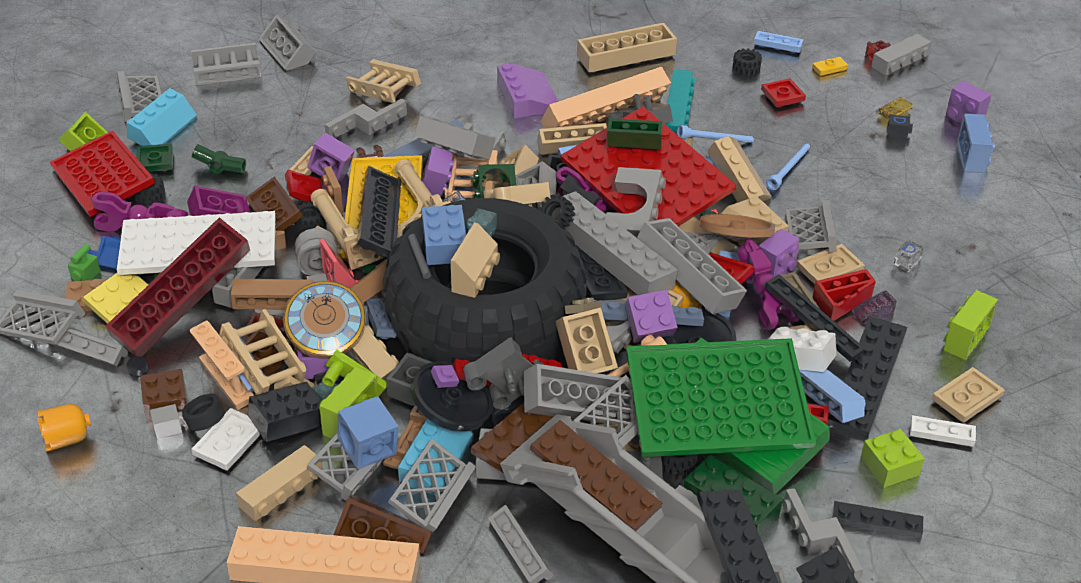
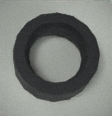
(203, 412)

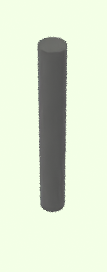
(419, 256)

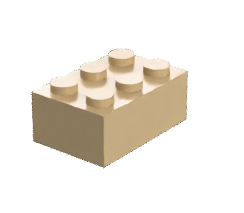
(586, 342)

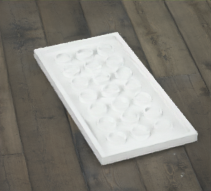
(156, 242)

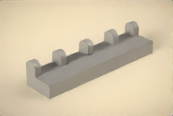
(91, 347)
(520, 545)

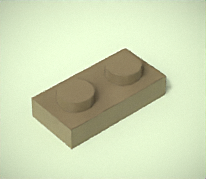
(582, 305)

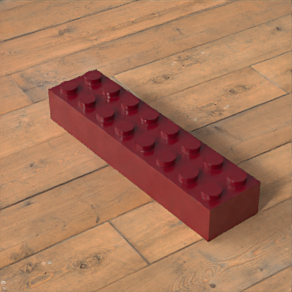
(178, 288)

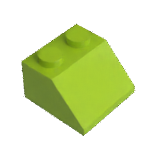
(81, 132)

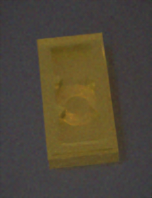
(896, 107)

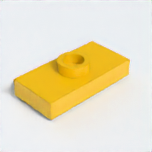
(830, 66)

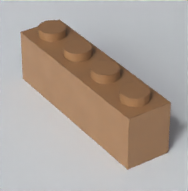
(264, 293)

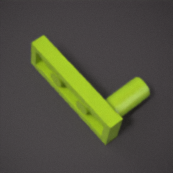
(341, 365)

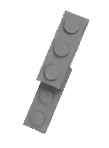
(366, 119)
(821, 534)

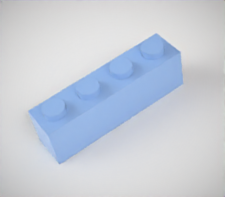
(830, 391)

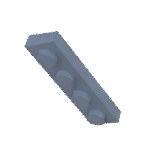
(379, 319)

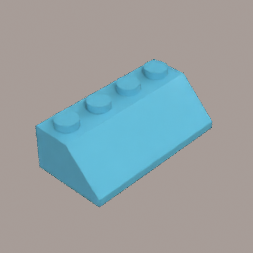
(161, 119)
(453, 441)

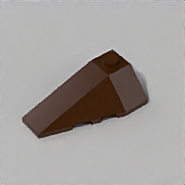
(371, 521)

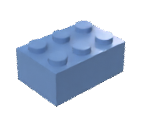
(975, 143)
(442, 232)

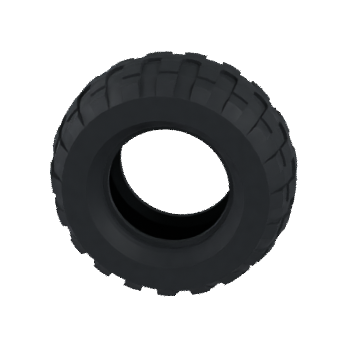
(453, 326)

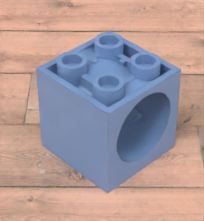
(367, 432)

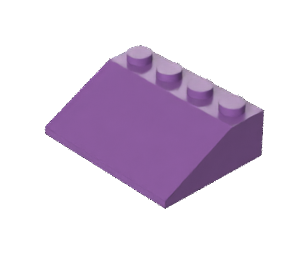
(525, 90)

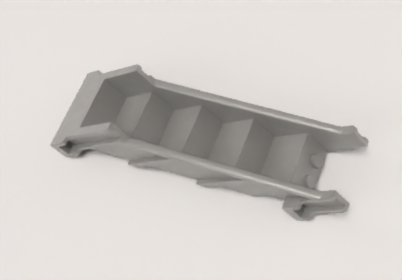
(667, 548)

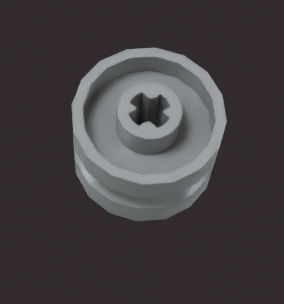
(308, 250)

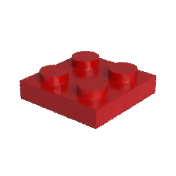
(783, 92)
(301, 185)

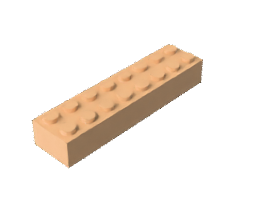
(597, 103)
(319, 558)

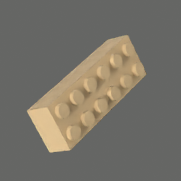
(626, 47)

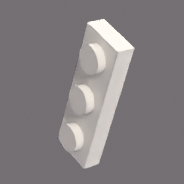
(943, 431)

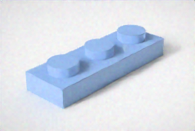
(778, 41)

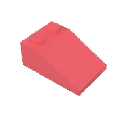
(334, 266)

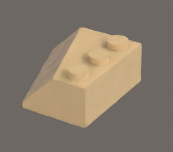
(758, 209)

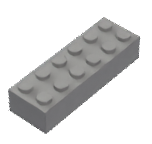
(696, 269)
(569, 392)

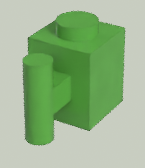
(83, 265)

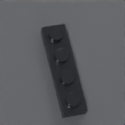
(878, 519)

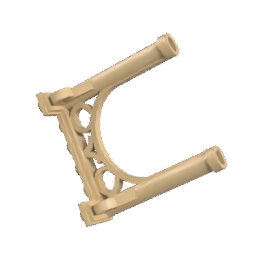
(348, 236)

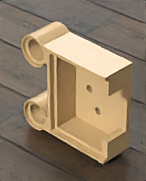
(523, 194)

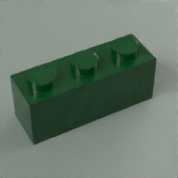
(634, 133)

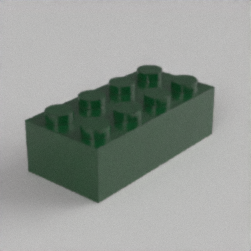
(717, 476)

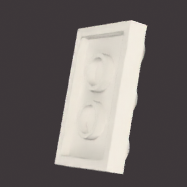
(227, 440)

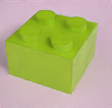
(892, 458)

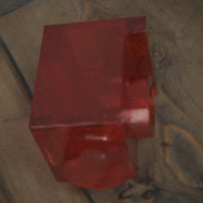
(875, 47)

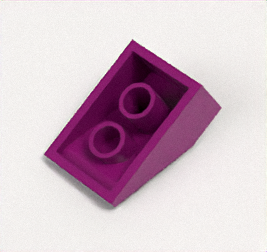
(214, 202)

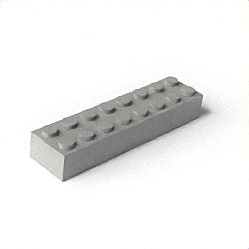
(617, 249)

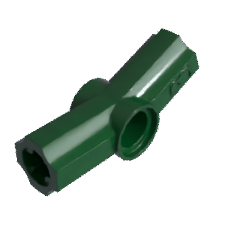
(219, 160)

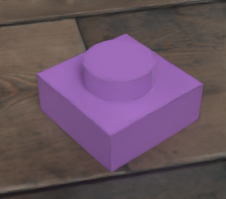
(445, 376)

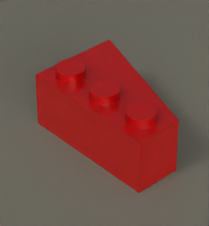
(843, 292)

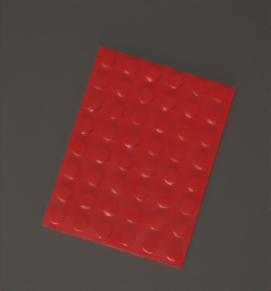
(690, 178)

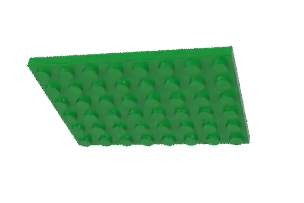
(719, 397)

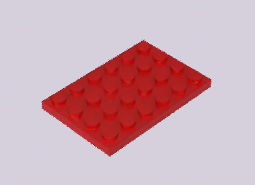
(101, 167)

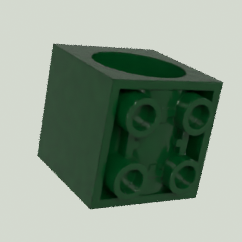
(501, 173)

